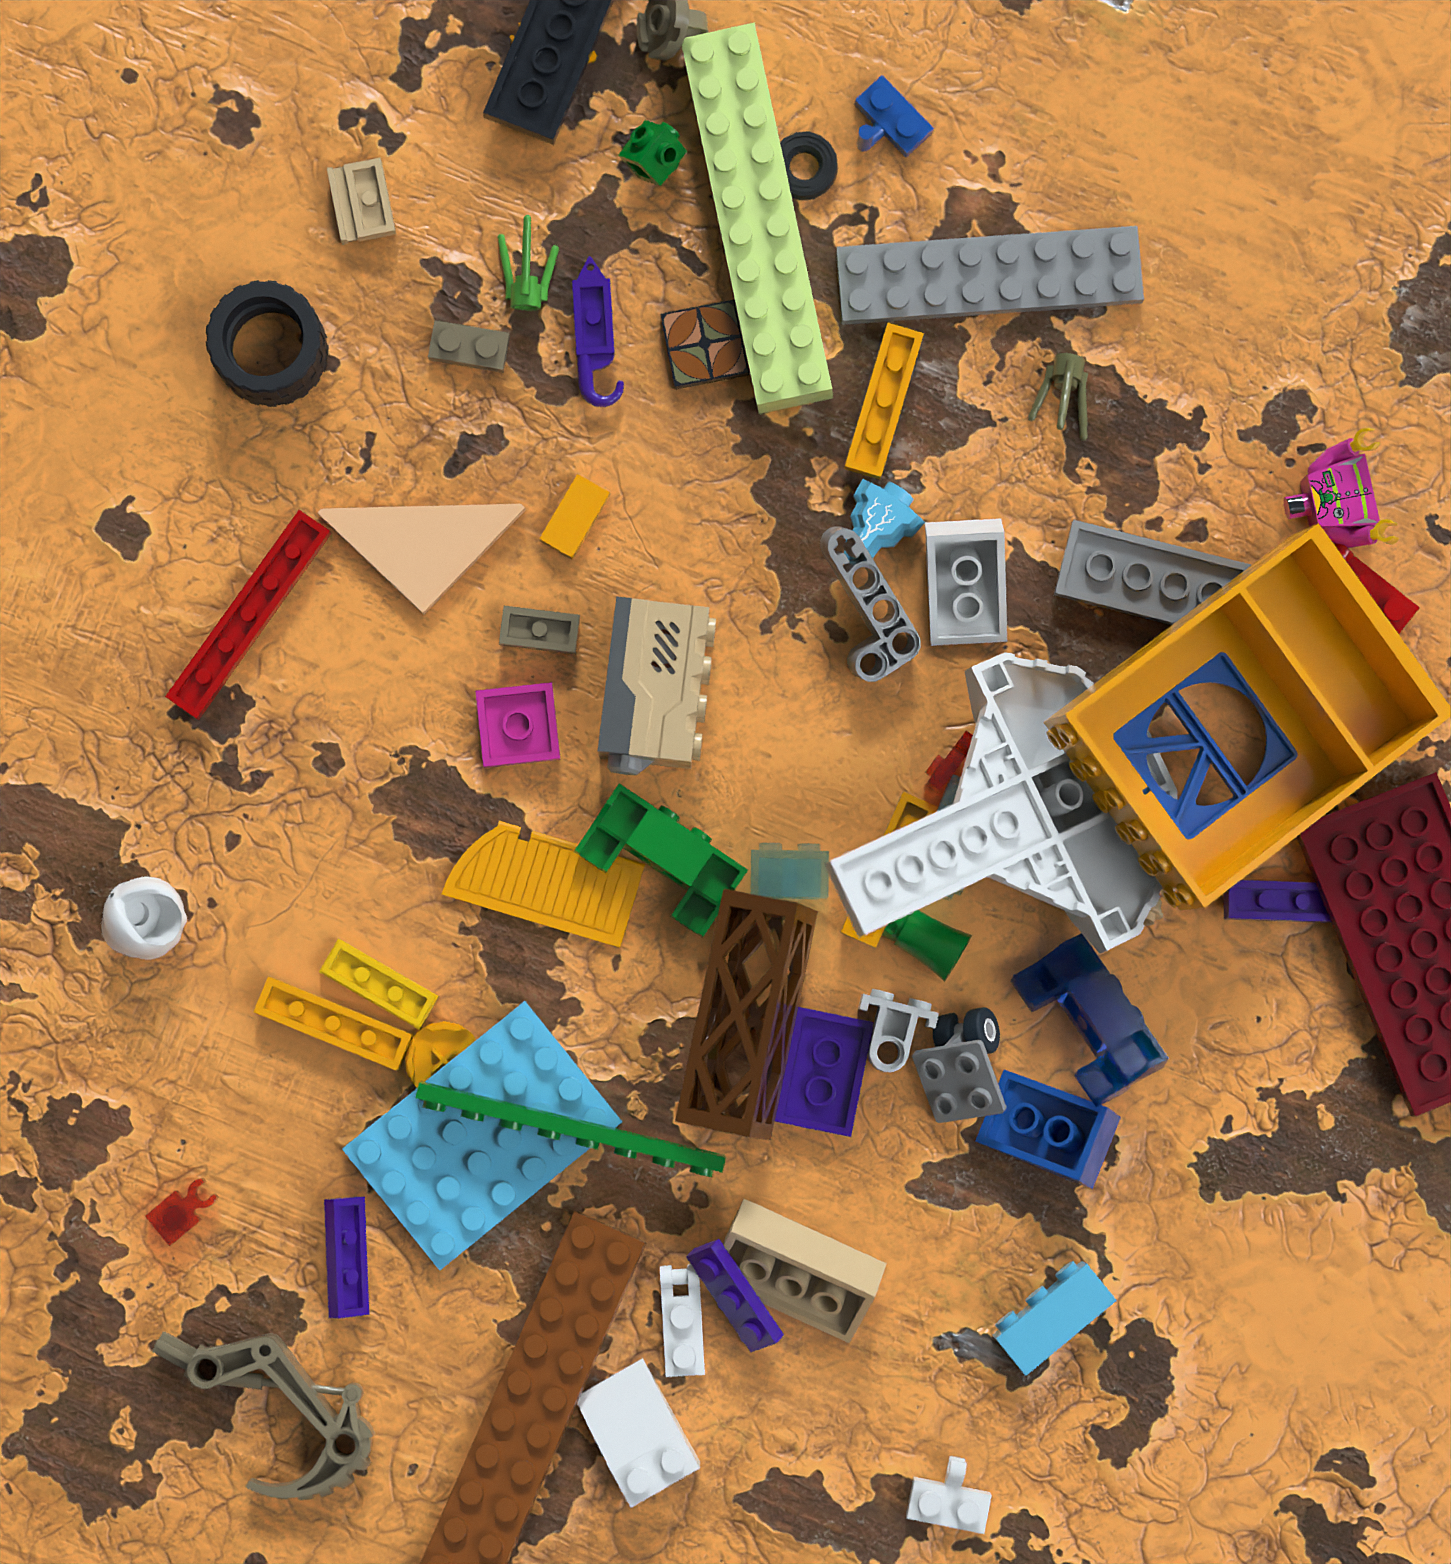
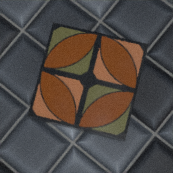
(704, 344)

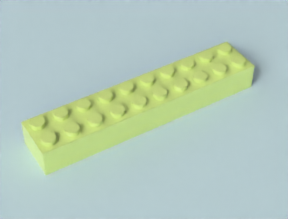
(757, 218)

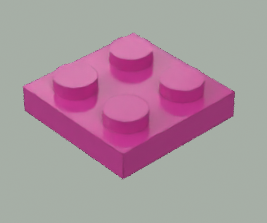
(518, 725)

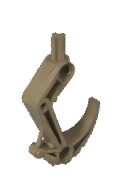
(273, 1356)

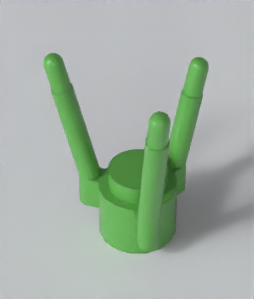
(526, 292)

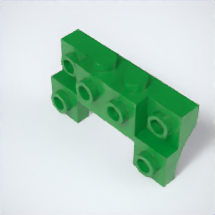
(668, 848)

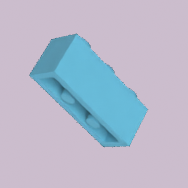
(1053, 1316)

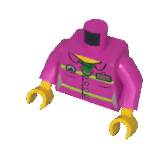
(1341, 495)

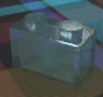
(789, 872)

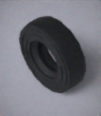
(824, 153)

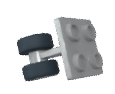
(958, 1070)

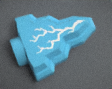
(883, 516)

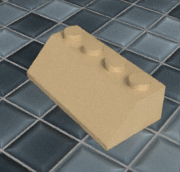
(803, 1270)

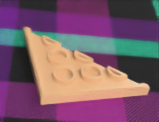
(422, 546)

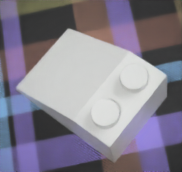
(966, 581)
(637, 1433)

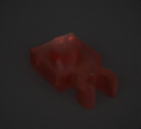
(942, 769)
(177, 1214)

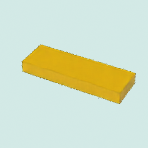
(379, 984)

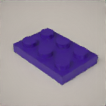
(824, 1072)

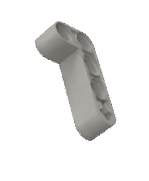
(864, 599)

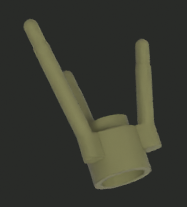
(1067, 376)

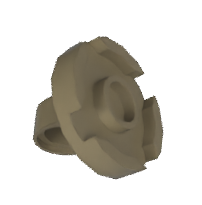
(666, 26)

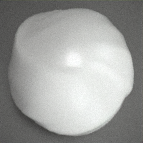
(143, 918)

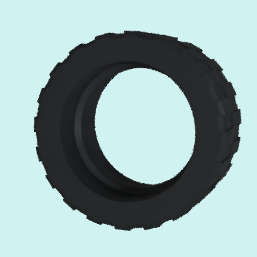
(243, 305)

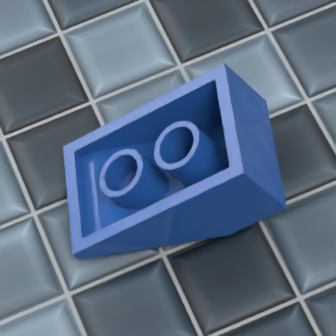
(1050, 1129)

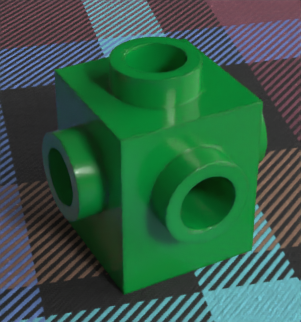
(653, 152)

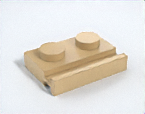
(361, 201)

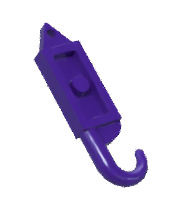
(594, 332)

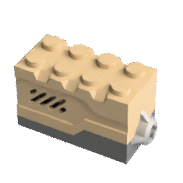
(655, 685)

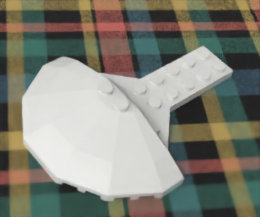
(1011, 820)

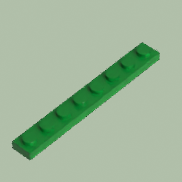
(553, 1125)

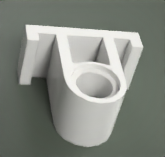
(894, 1024)

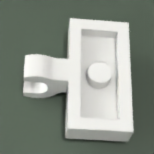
(949, 1502)

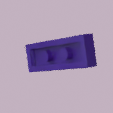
(1275, 902)
(346, 1257)
(734, 1295)

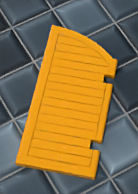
(546, 884)

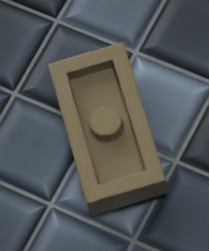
(469, 346)
(539, 630)

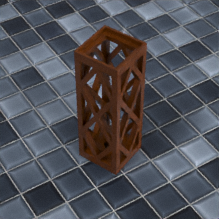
(698, 1099)

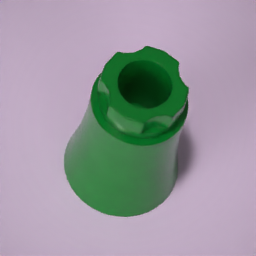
(928, 941)

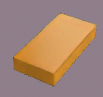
(574, 516)

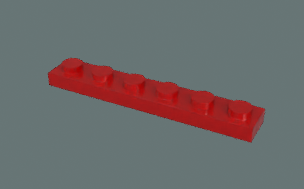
(248, 614)

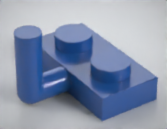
(891, 118)

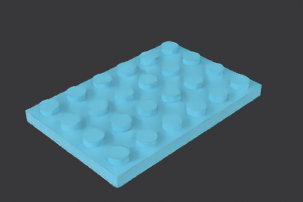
(461, 1175)

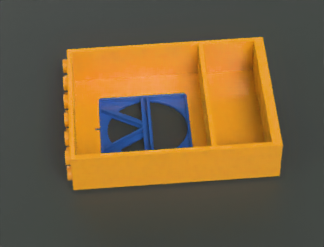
(1333, 701)

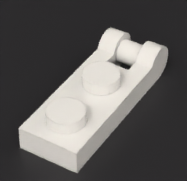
(682, 1323)

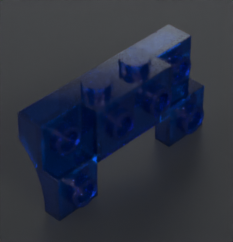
(1099, 1012)

